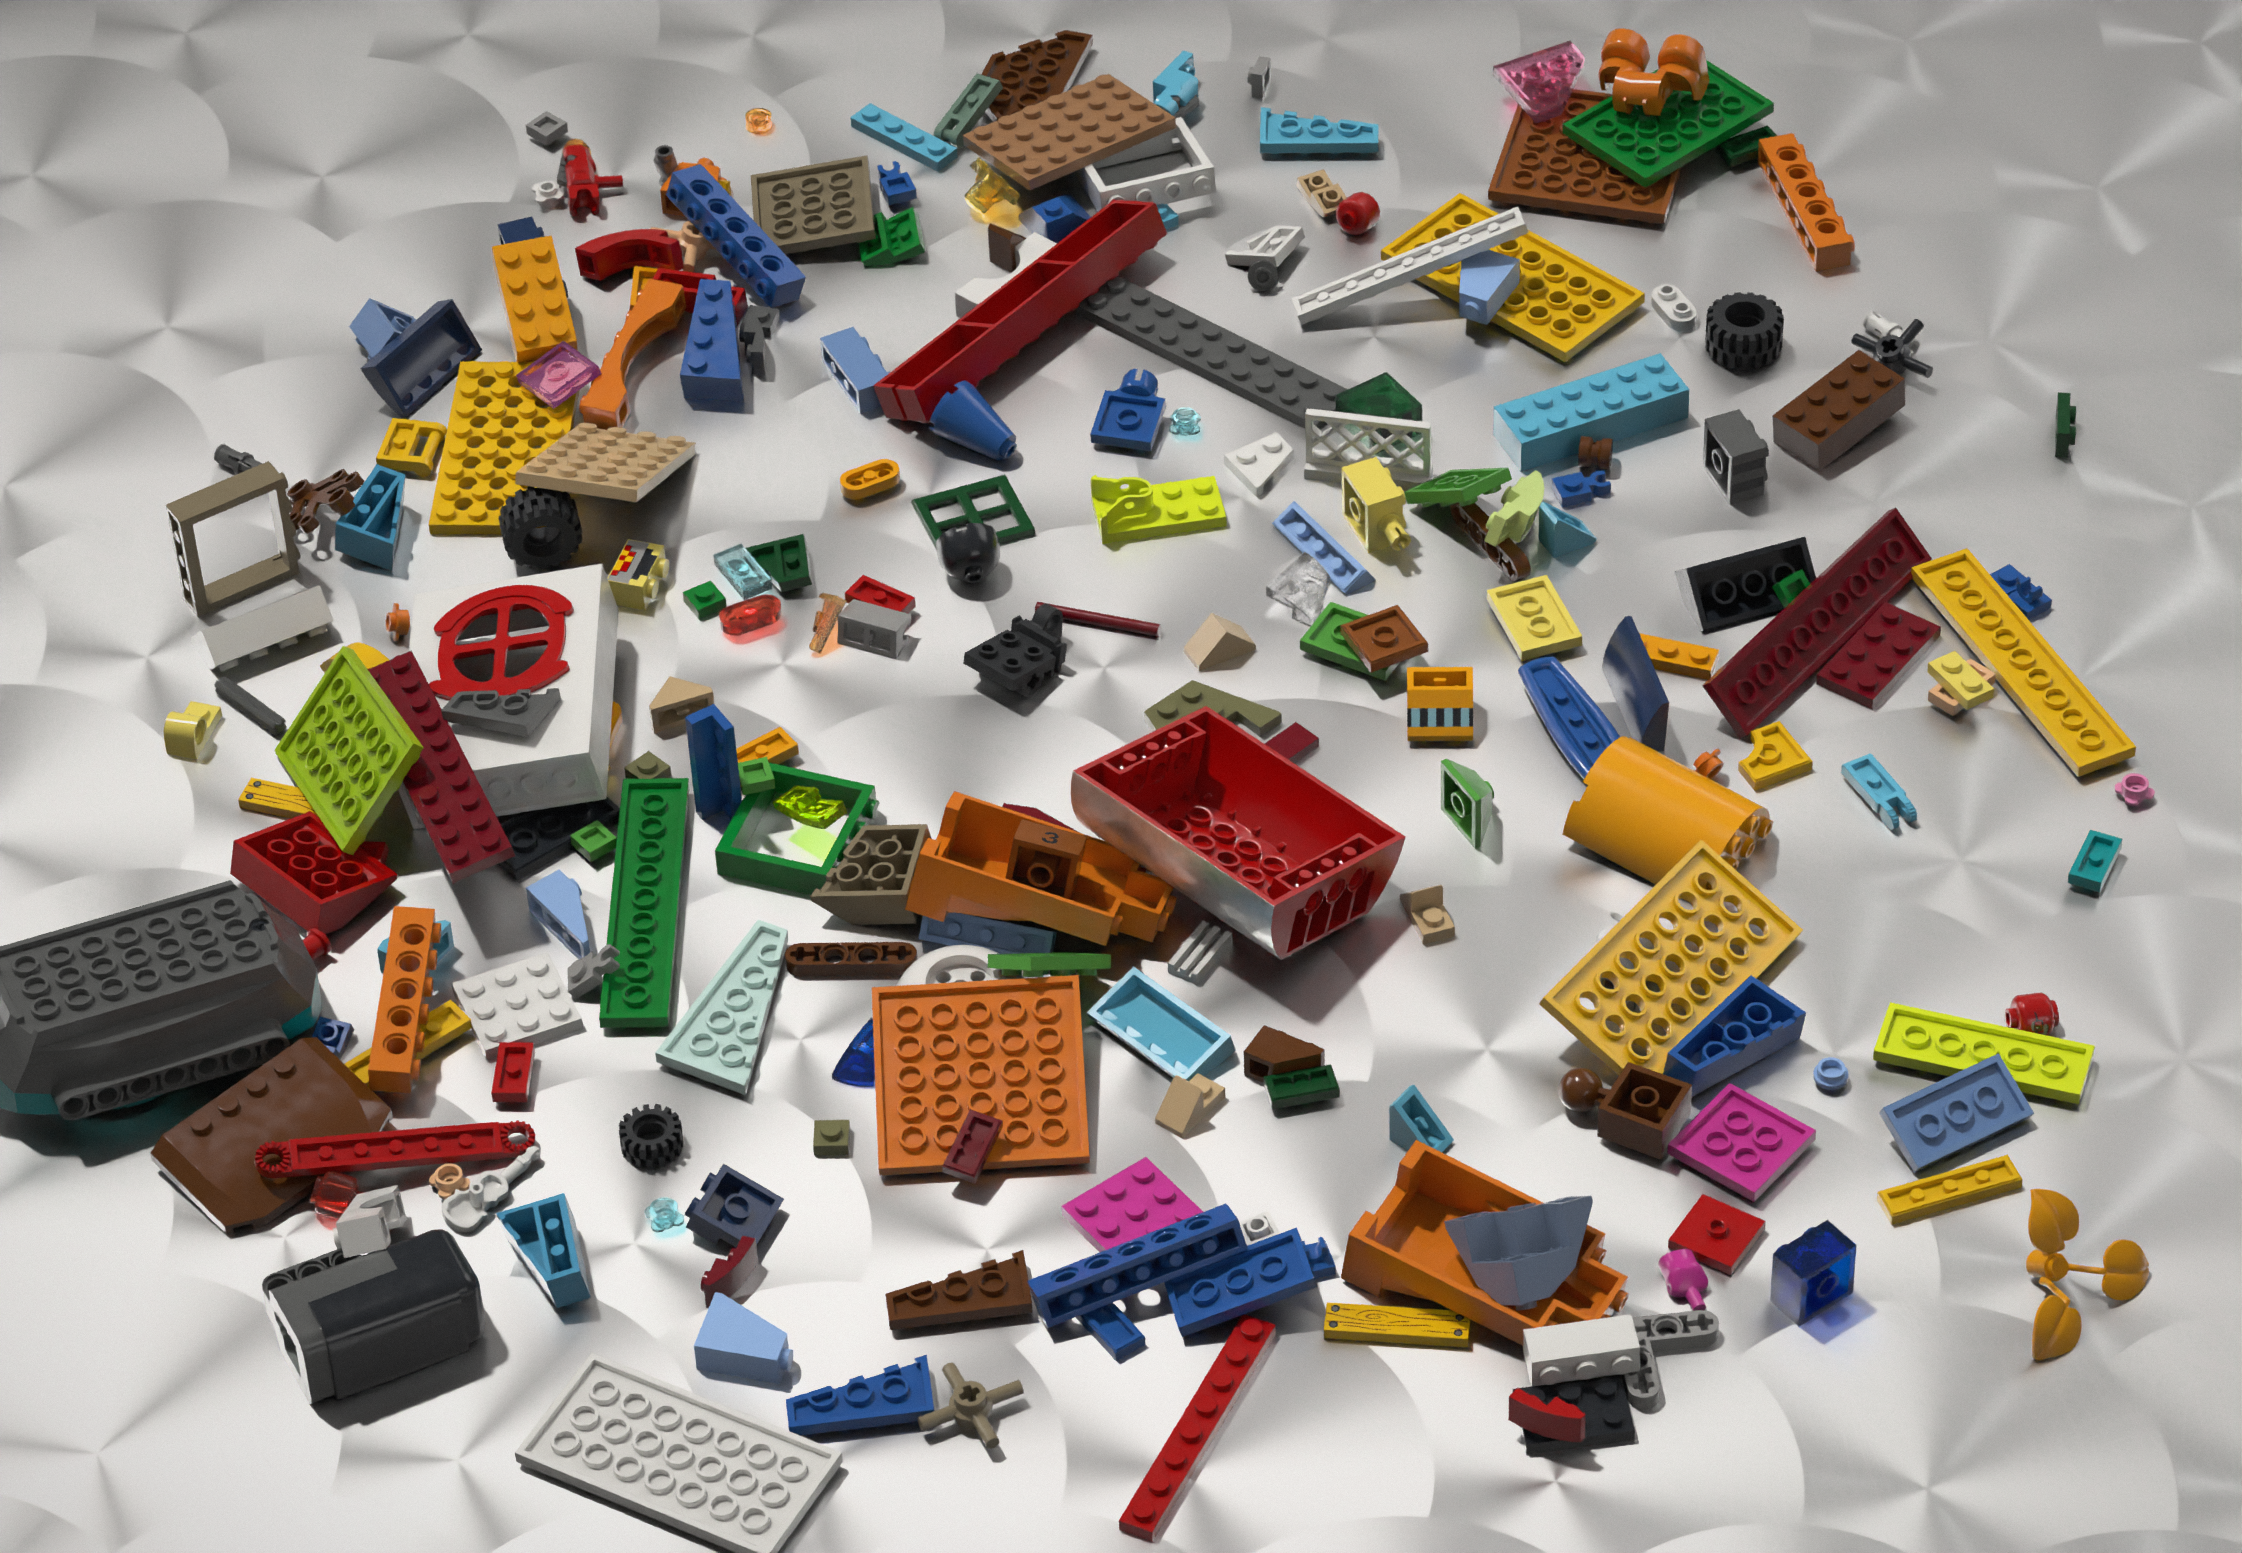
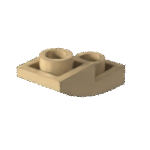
(1320, 192)

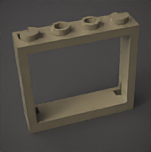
(219, 498)

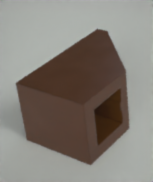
(1277, 1053)

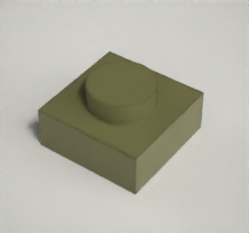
(647, 767)
(831, 1137)

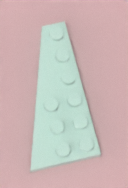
(727, 1020)

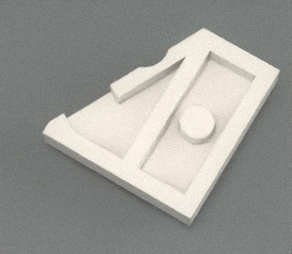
(1270, 246)
(1259, 461)

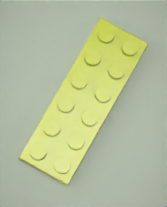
(1953, 1043)

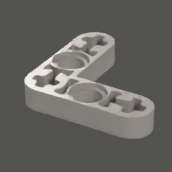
(1692, 1338)

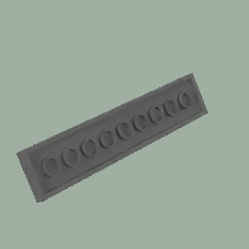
(1210, 351)

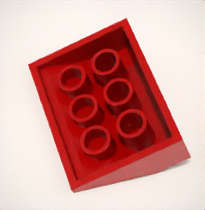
(308, 874)

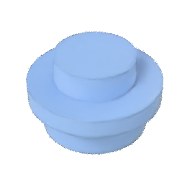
(1830, 1074)

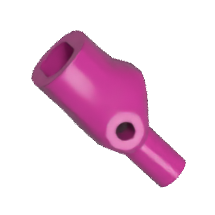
(1684, 1277)

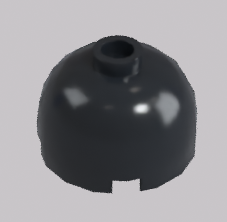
(969, 552)

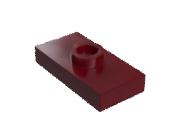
(972, 1146)

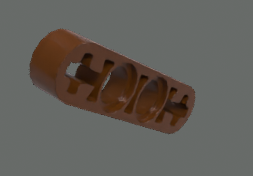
(1506, 555)
(851, 954)

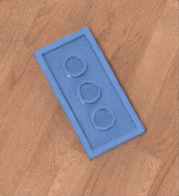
(1956, 1113)

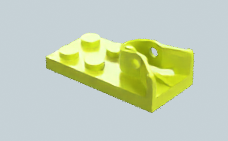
(1154, 509)

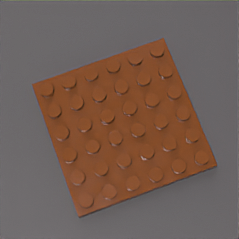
(1554, 172)

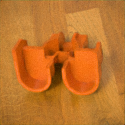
(1625, 58)

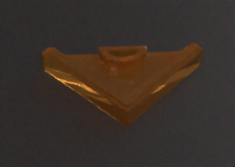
(825, 620)

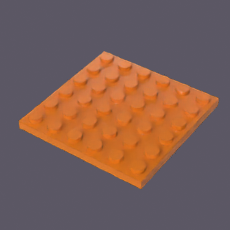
(986, 1049)

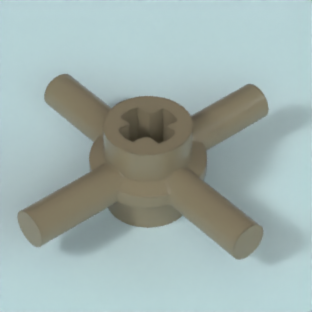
(970, 1405)

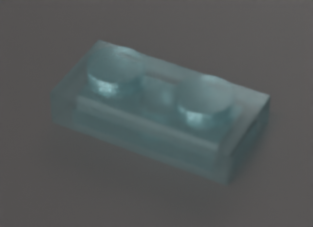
(742, 571)

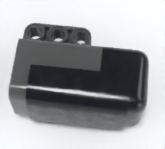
(374, 1314)

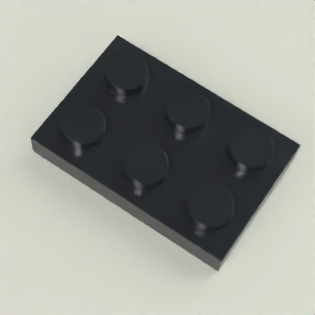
(1602, 1402)

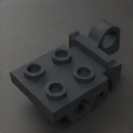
(1023, 654)

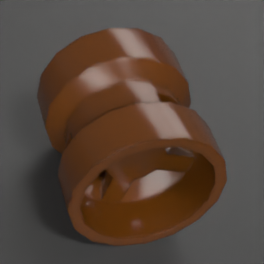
(1595, 452)

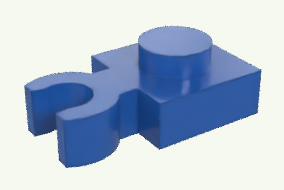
(896, 186)
(1577, 489)

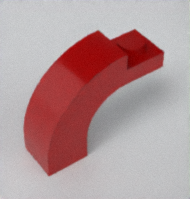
(628, 249)

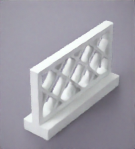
(1327, 464)

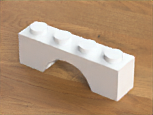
(979, 289)
(367, 1221)

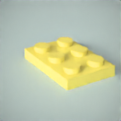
(1534, 617)

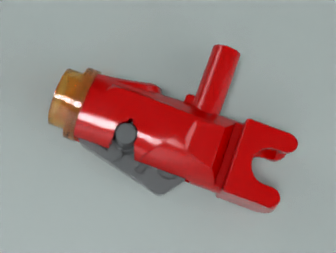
(578, 175)

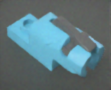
(1177, 86)

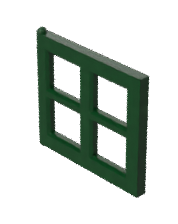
(971, 515)

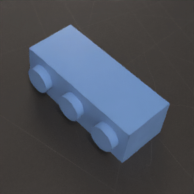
(853, 367)

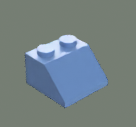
(378, 326)

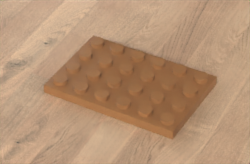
(1069, 131)

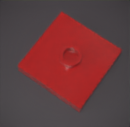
(1717, 1234)

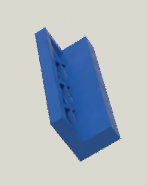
(713, 763)

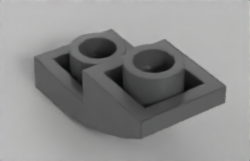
(753, 337)

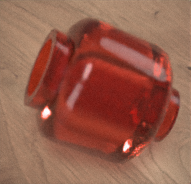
(334, 1193)

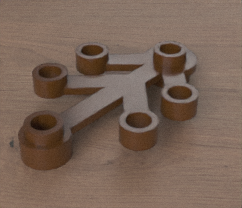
(330, 492)

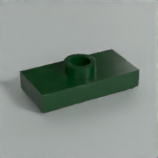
(1744, 146)
(1301, 1086)

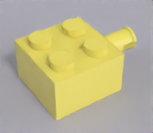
(1374, 505)

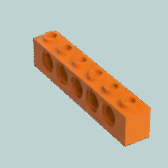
(1805, 202)
(403, 1000)

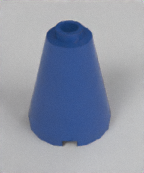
(972, 423)

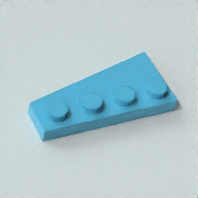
(1316, 135)

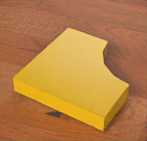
(1774, 757)

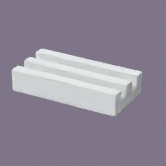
(1194, 950)

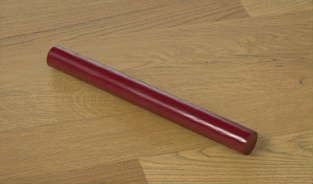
(1107, 620)

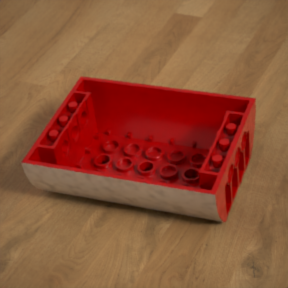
(1239, 830)

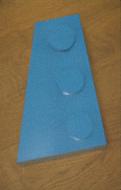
(374, 522)
(549, 1246)

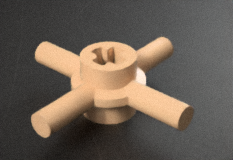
(692, 243)

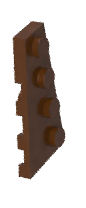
(978, 1294)

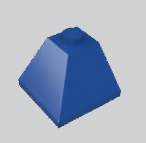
(1054, 218)

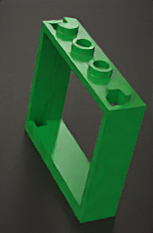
(778, 872)

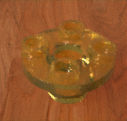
(988, 188)

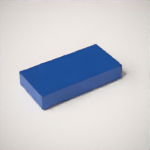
(1113, 1330)

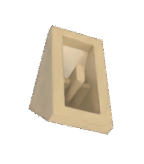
(1217, 642)
(676, 701)

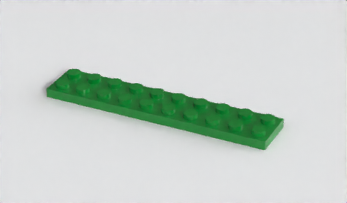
(645, 902)

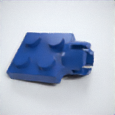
(1130, 414)

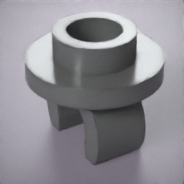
(1262, 275)

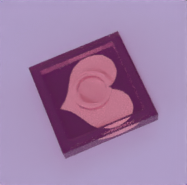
(558, 374)

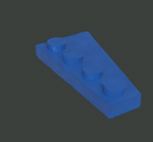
(881, 1400)

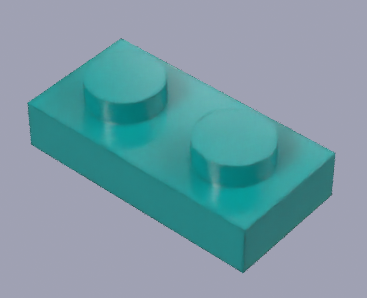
(2095, 860)

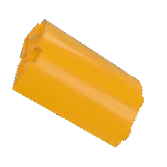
(1654, 810)

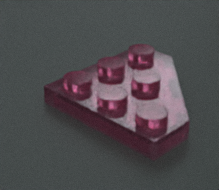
(1542, 79)

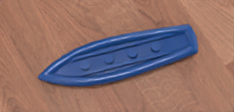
(1568, 712)

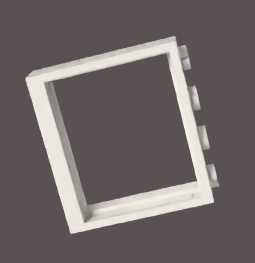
(1158, 188)

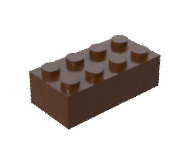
(1838, 410)

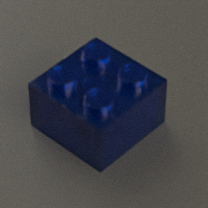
(1813, 1272)

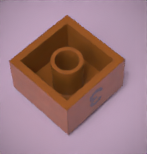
(1046, 858)

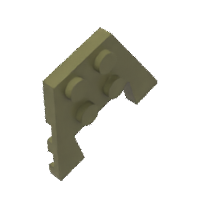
(1198, 695)

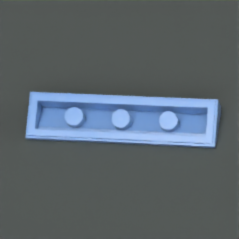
(1314, 540)

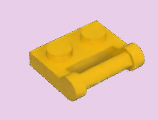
(402, 441)

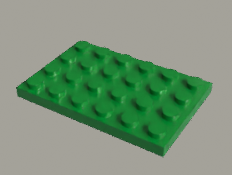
(1657, 145)

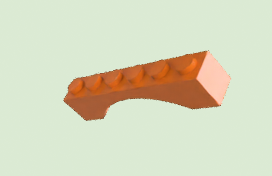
(655, 312)

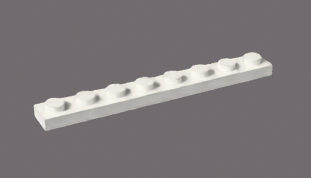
(1410, 265)

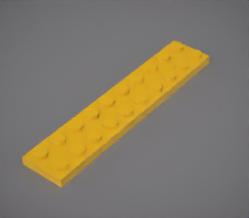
(2023, 662)

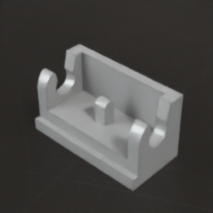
(873, 628)

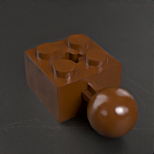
(1638, 1111)

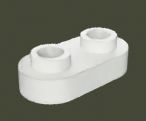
(1673, 307)

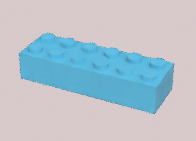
(1597, 406)

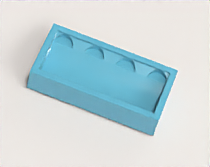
(1162, 1027)

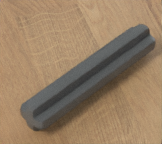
(250, 705)

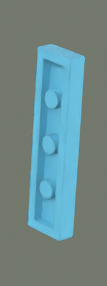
(904, 137)

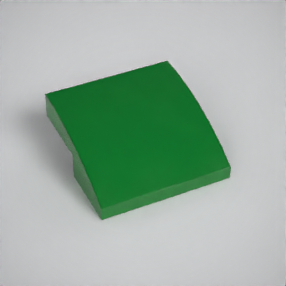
(895, 239)

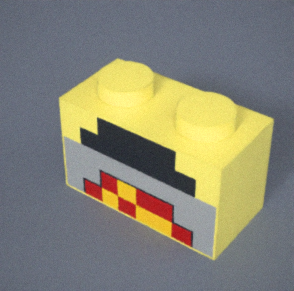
(638, 574)

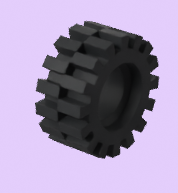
(648, 1122)

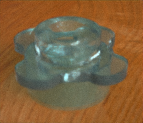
(1185, 422)
(664, 1214)

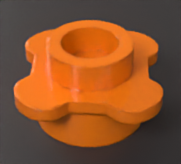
(397, 622)
(1708, 764)

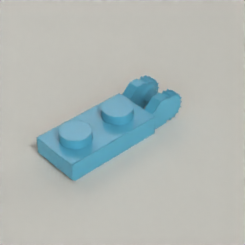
(1879, 790)

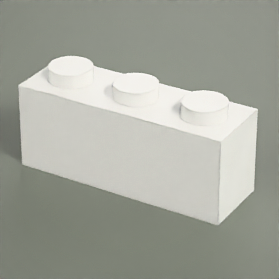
(1581, 1350)

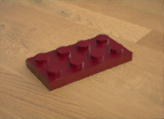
(1878, 655)

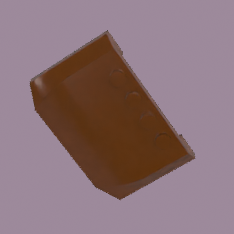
(289, 1097)

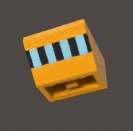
(1439, 703)

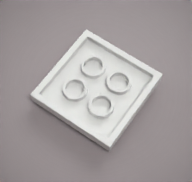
(517, 1004)

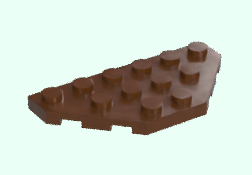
(1036, 71)

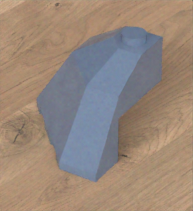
(1523, 1250)

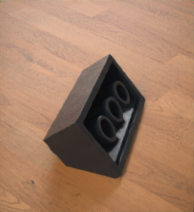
(1741, 583)

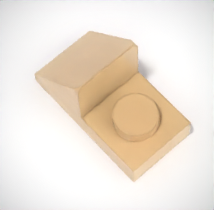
(1428, 914)
(1188, 1103)

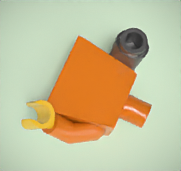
(666, 164)

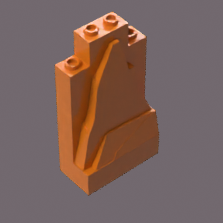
(969, 866)
(1413, 1254)

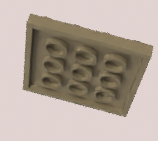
(815, 205)

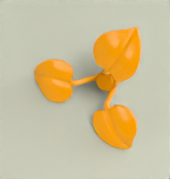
(2050, 1223)

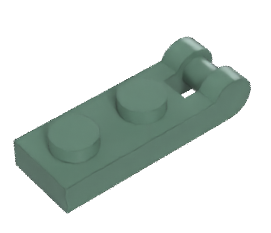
(968, 109)

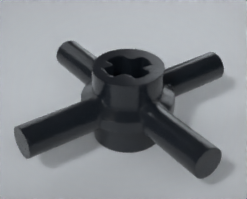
(1895, 350)

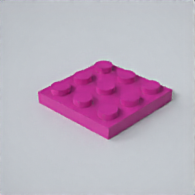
(1741, 1142)
(1128, 1206)

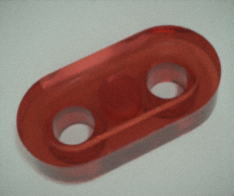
(750, 614)

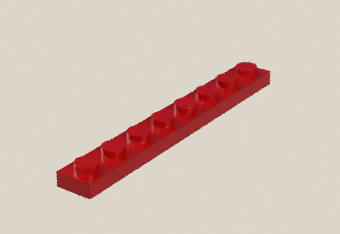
(1197, 1428)

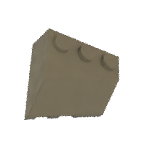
(875, 876)

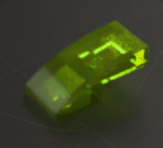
(808, 808)

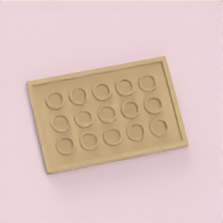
(606, 462)

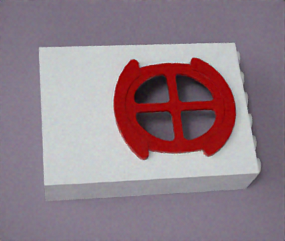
(569, 750)

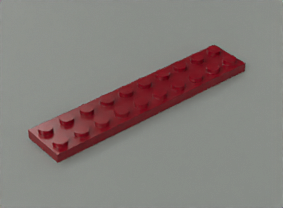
(1816, 623)
(442, 778)

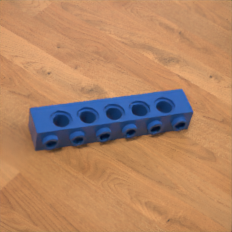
(736, 236)
(1137, 1265)

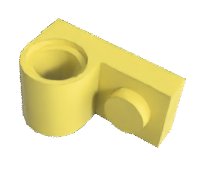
(189, 731)

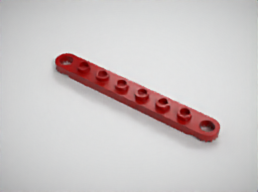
(394, 1149)

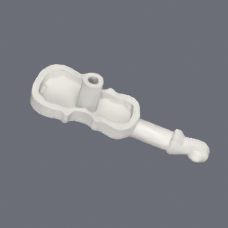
(468, 1208)

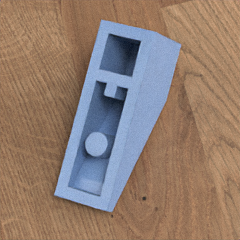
(559, 908)

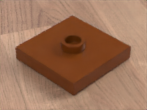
(1384, 638)

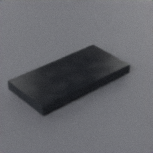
(546, 833)

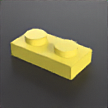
(1960, 680)

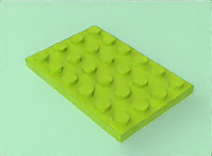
(348, 750)

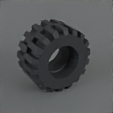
(1744, 330)
(540, 545)

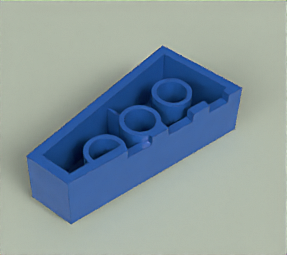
(712, 350)
(1735, 1035)

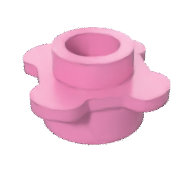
(2134, 789)

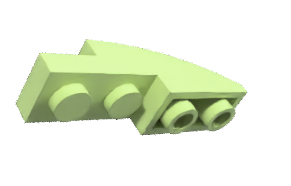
(1518, 511)

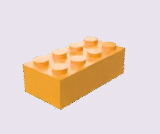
(533, 297)

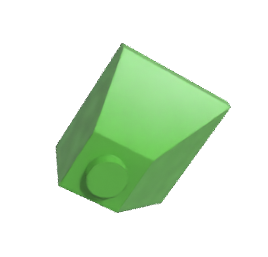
(1466, 800)

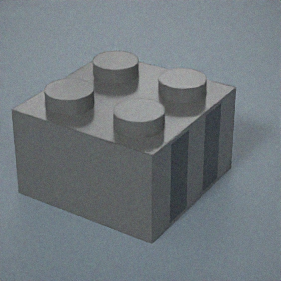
(1735, 456)

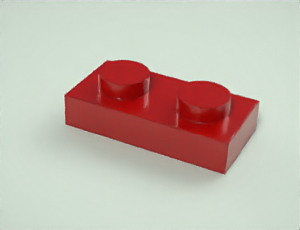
(880, 594)
(513, 1072)

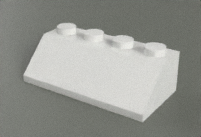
(263, 628)

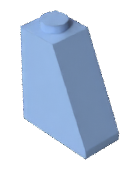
(1486, 284)
(741, 1343)

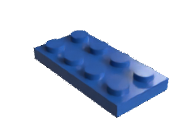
(1241, 1283)

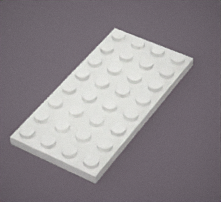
(679, 1457)

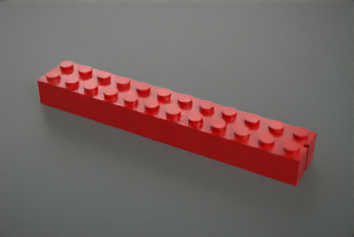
(1021, 309)

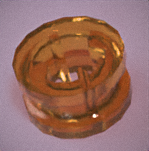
(758, 120)

